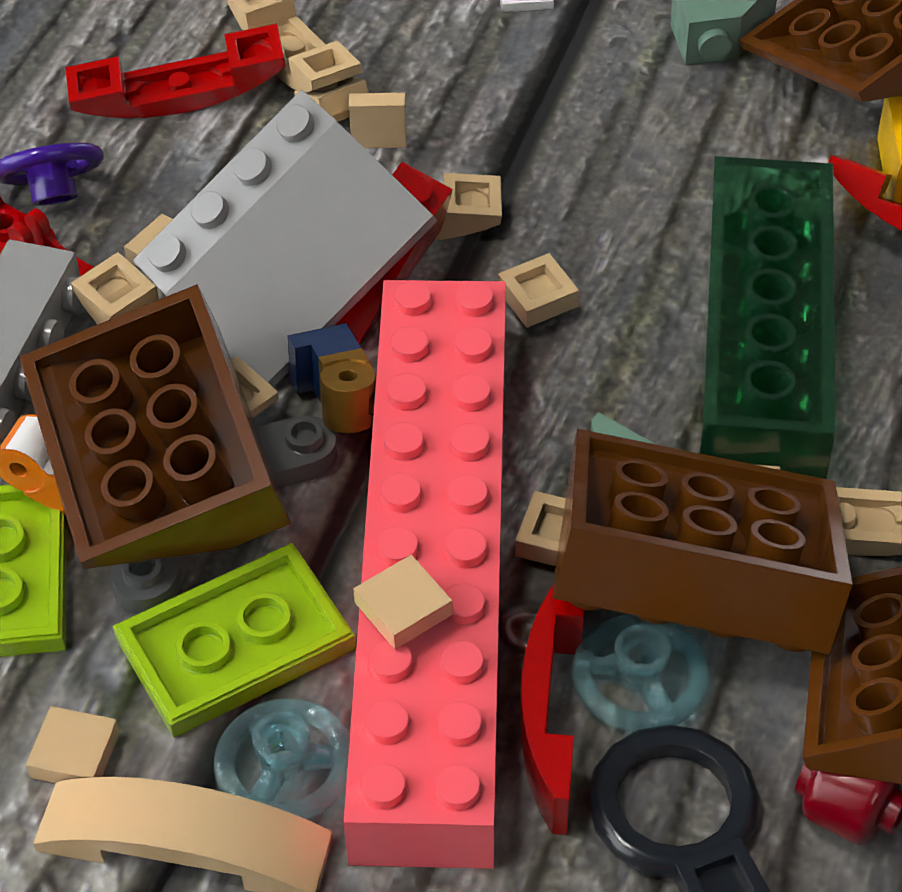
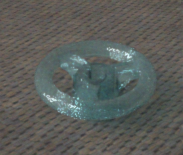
(645, 644)
(283, 727)

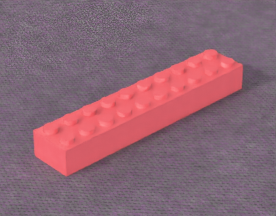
(429, 709)

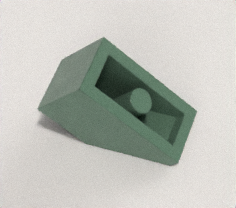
(713, 28)

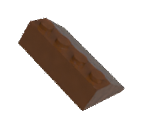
(837, 44)
(152, 436)
(702, 543)
(857, 688)

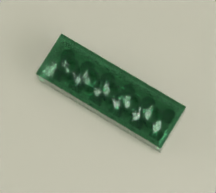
(769, 316)

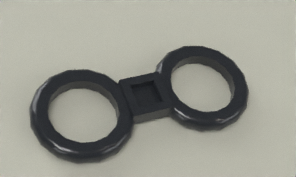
(711, 865)

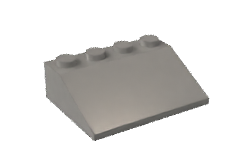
(287, 235)

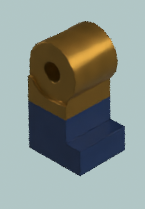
(339, 374)

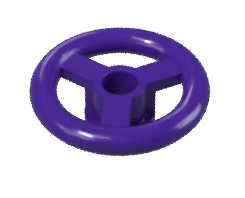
(49, 168)

